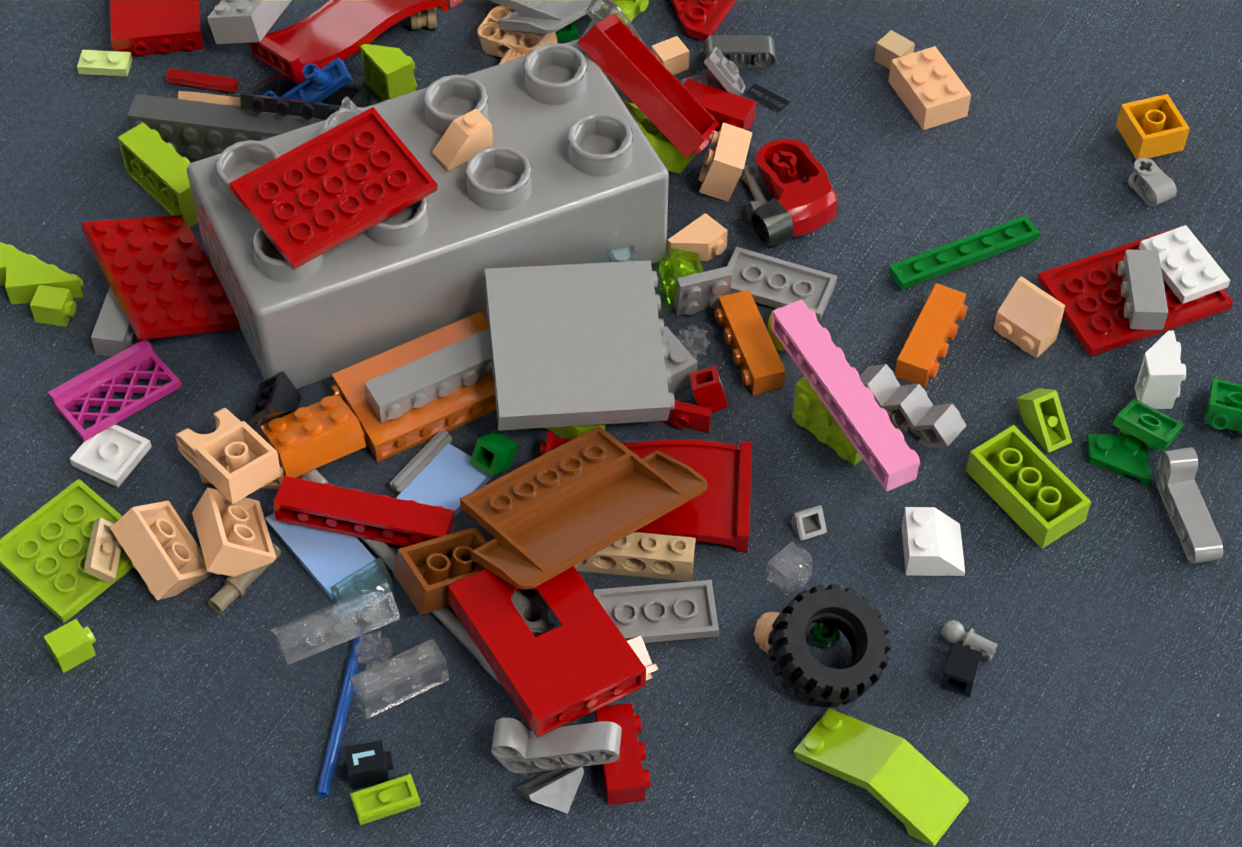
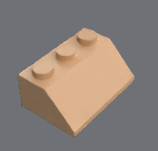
(232, 535)
(161, 549)

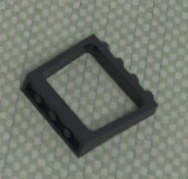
(256, 102)

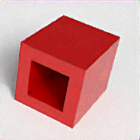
(709, 389)

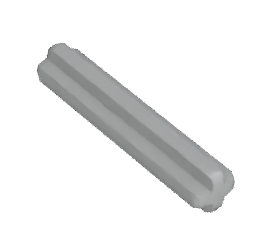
(420, 461)

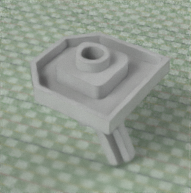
(720, 73)

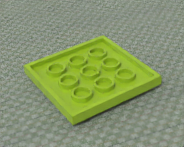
(52, 547)

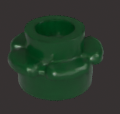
(826, 642)

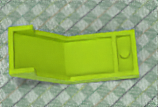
(888, 770)

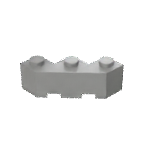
(911, 408)

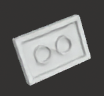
(1186, 264)

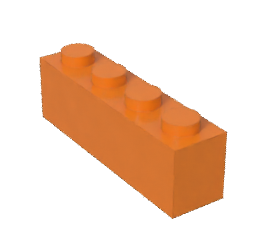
(930, 335)
(750, 342)

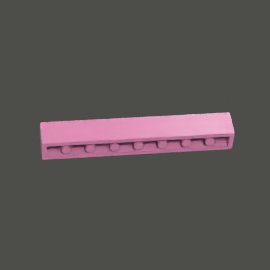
(845, 395)

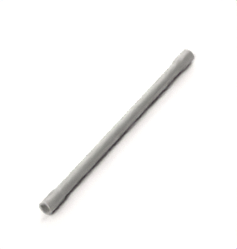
(445, 615)

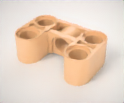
(498, 41)

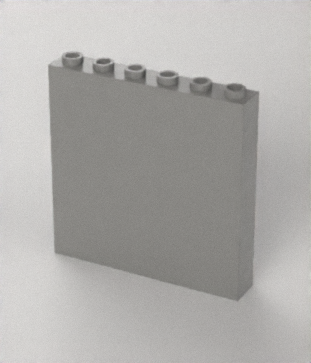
(577, 345)

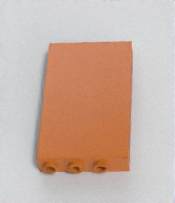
(419, 423)

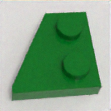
(1120, 455)

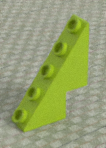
(25, 272)

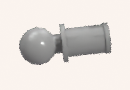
(954, 632)

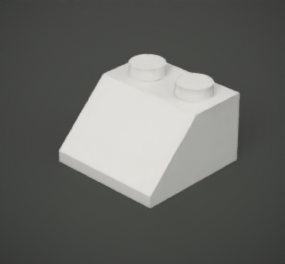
(931, 543)

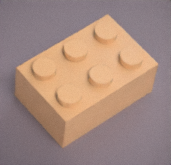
(929, 88)

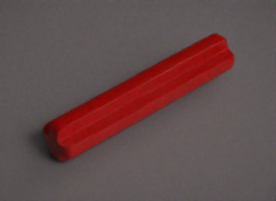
(202, 80)

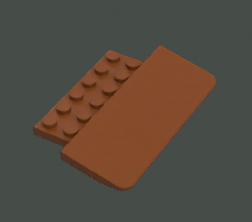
(573, 505)

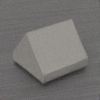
(809, 522)

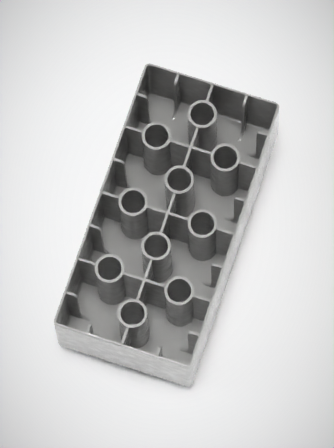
(553, 190)

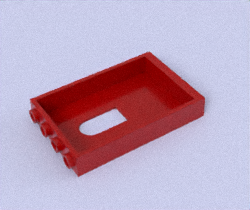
(649, 85)
(558, 672)

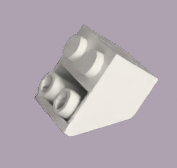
(1161, 373)

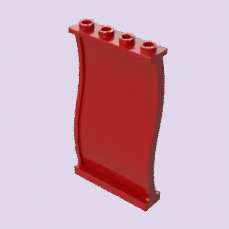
(334, 32)
(720, 512)

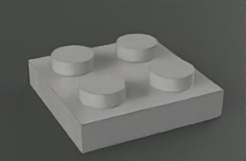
(701, 290)

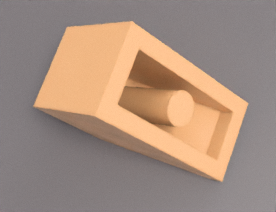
(463, 139)
(701, 237)

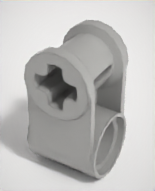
(1151, 186)

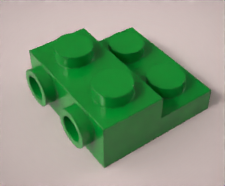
(1224, 405)

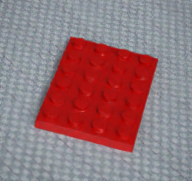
(333, 187)
(160, 276)
(1095, 304)

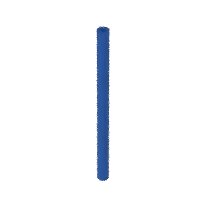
(338, 724)

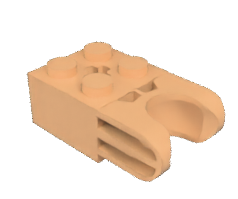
(231, 456)

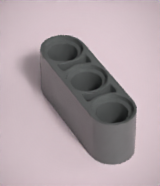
(744, 50)

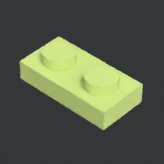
(104, 63)

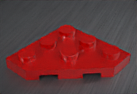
(701, 17)

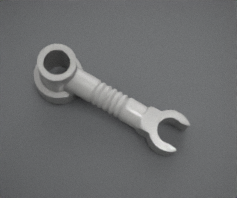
(750, 179)

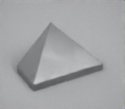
(553, 788)

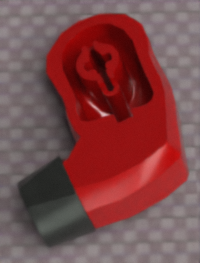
(800, 192)

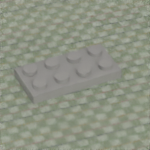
(780, 281)
(662, 610)

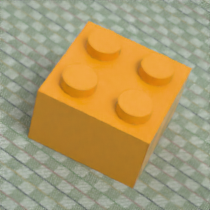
(1152, 127)

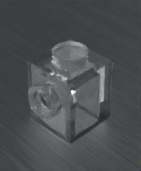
(790, 568)

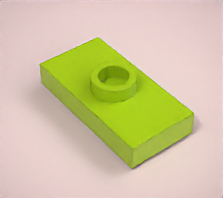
(385, 799)

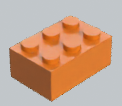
(314, 435)

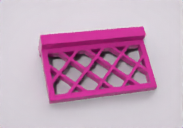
(107, 378)

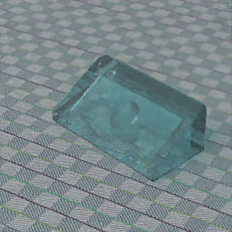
(362, 580)

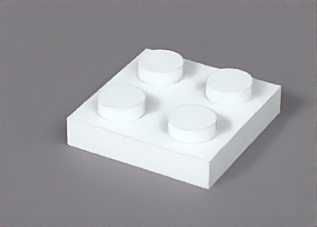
(111, 454)

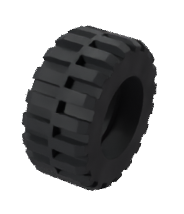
(854, 620)

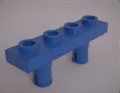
(319, 82)

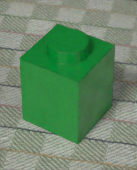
(494, 453)

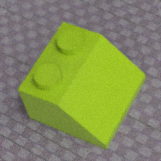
(387, 71)

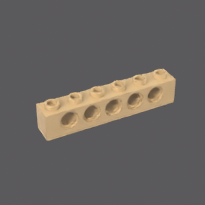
(646, 557)

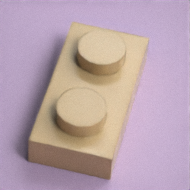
(103, 552)

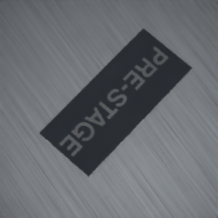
(767, 98)

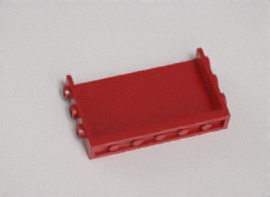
(155, 26)

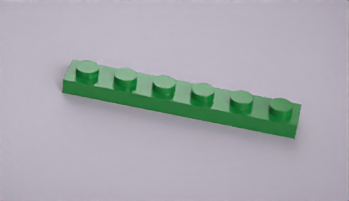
(963, 252)

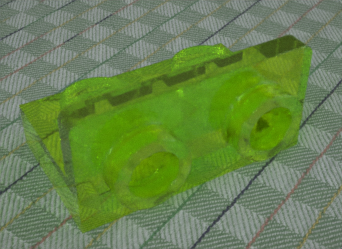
(676, 265)

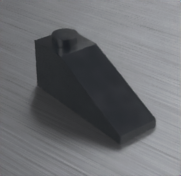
(273, 400)

